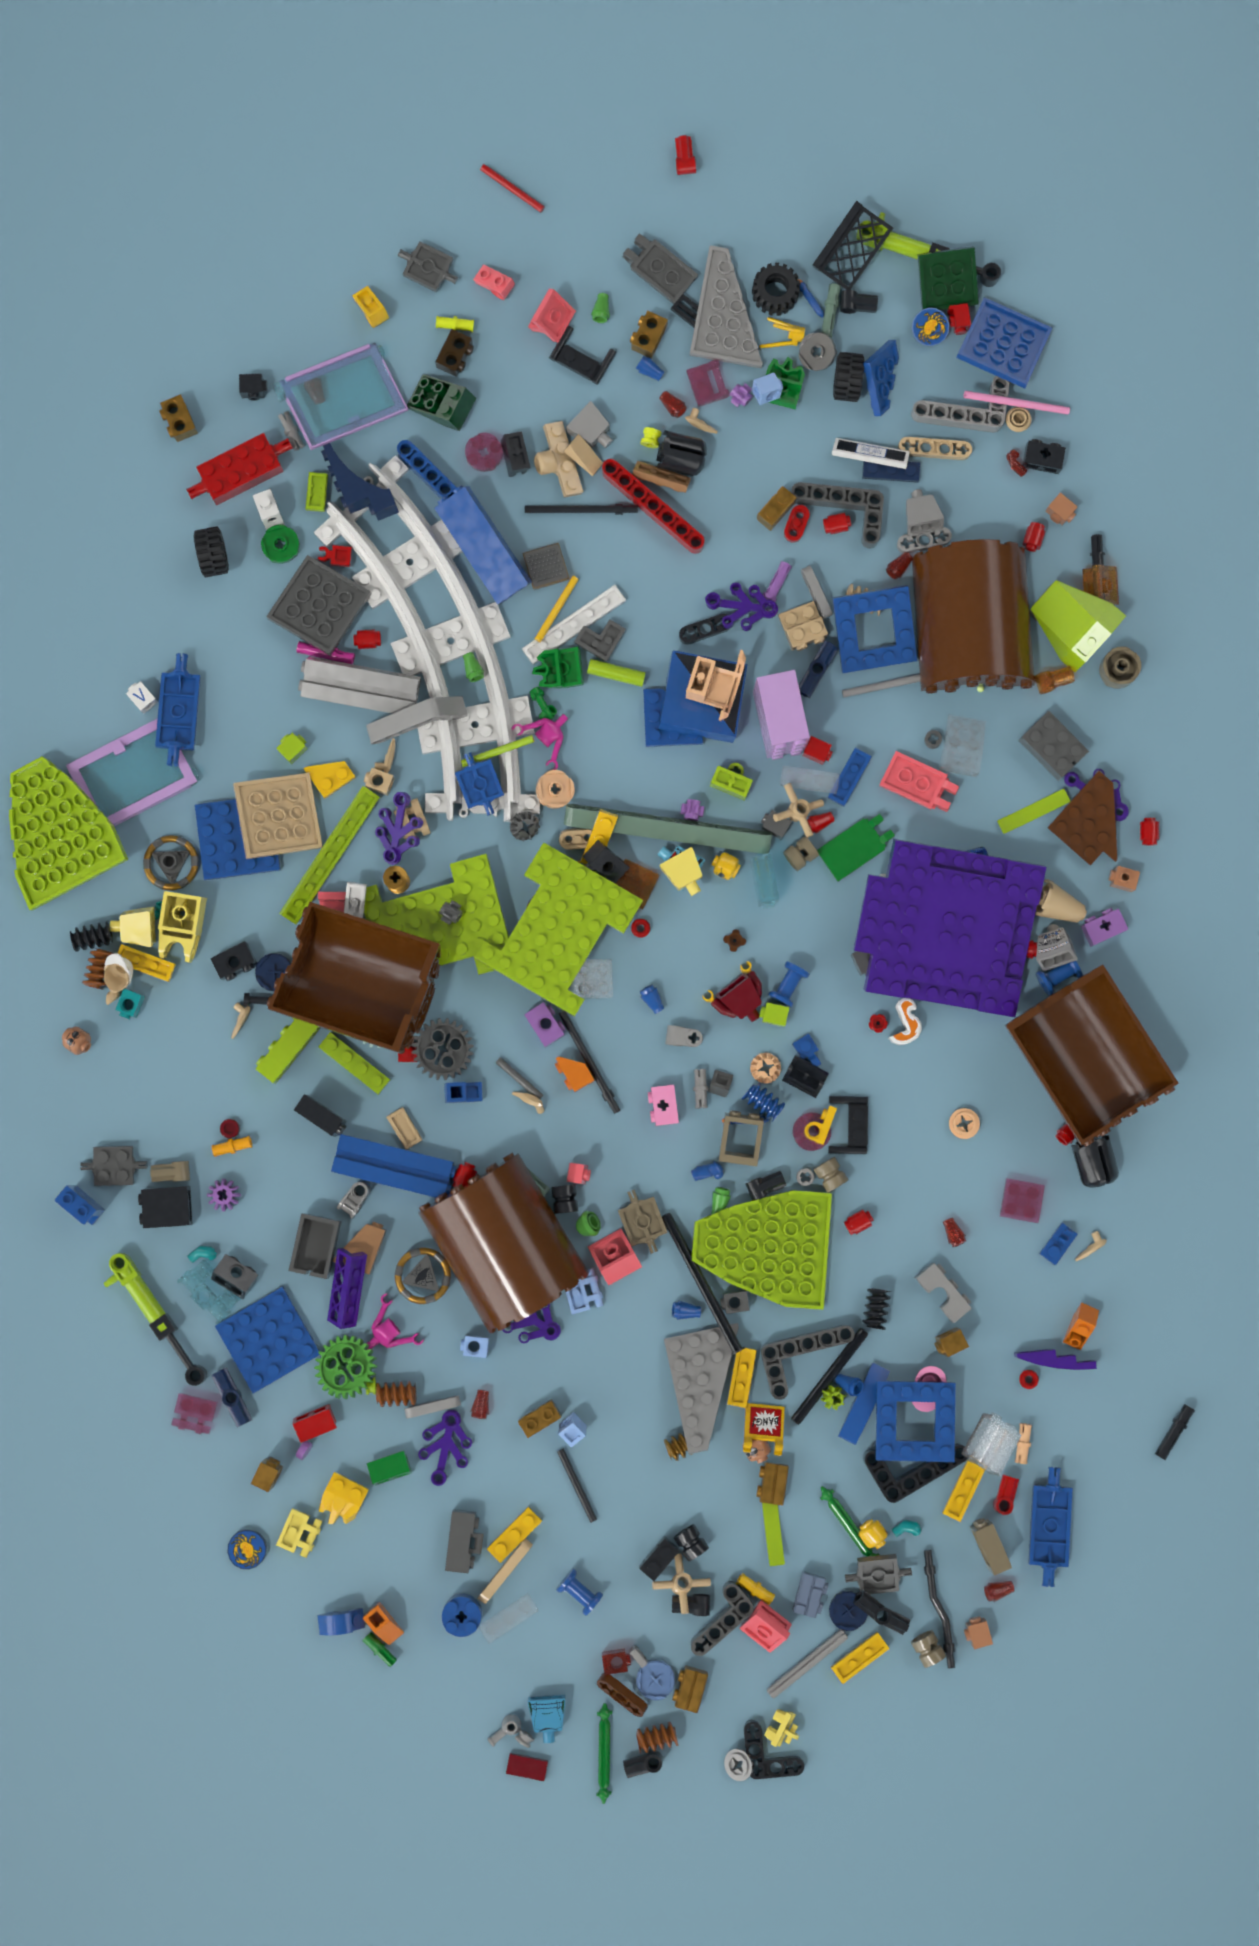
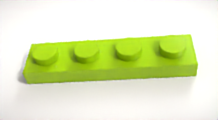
(354, 1063)

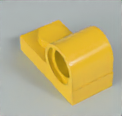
(371, 306)
(827, 1117)

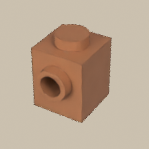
(1061, 510)
(1124, 878)
(978, 1633)

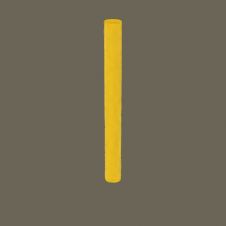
(556, 609)

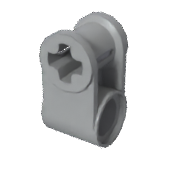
(680, 1036)
(353, 1200)

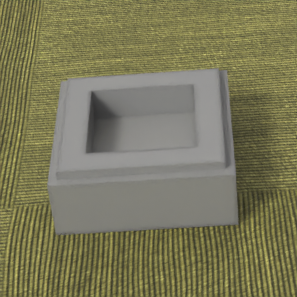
(638, 1656)

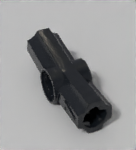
(890, 1618)

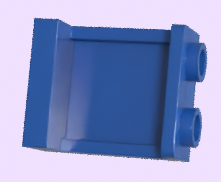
(79, 1204)

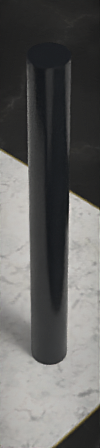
(577, 1486)

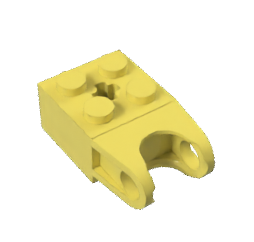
(181, 929)

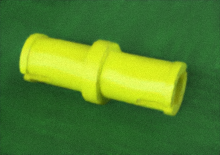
(454, 323)

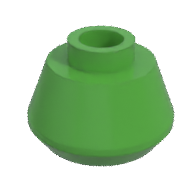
(588, 1224)

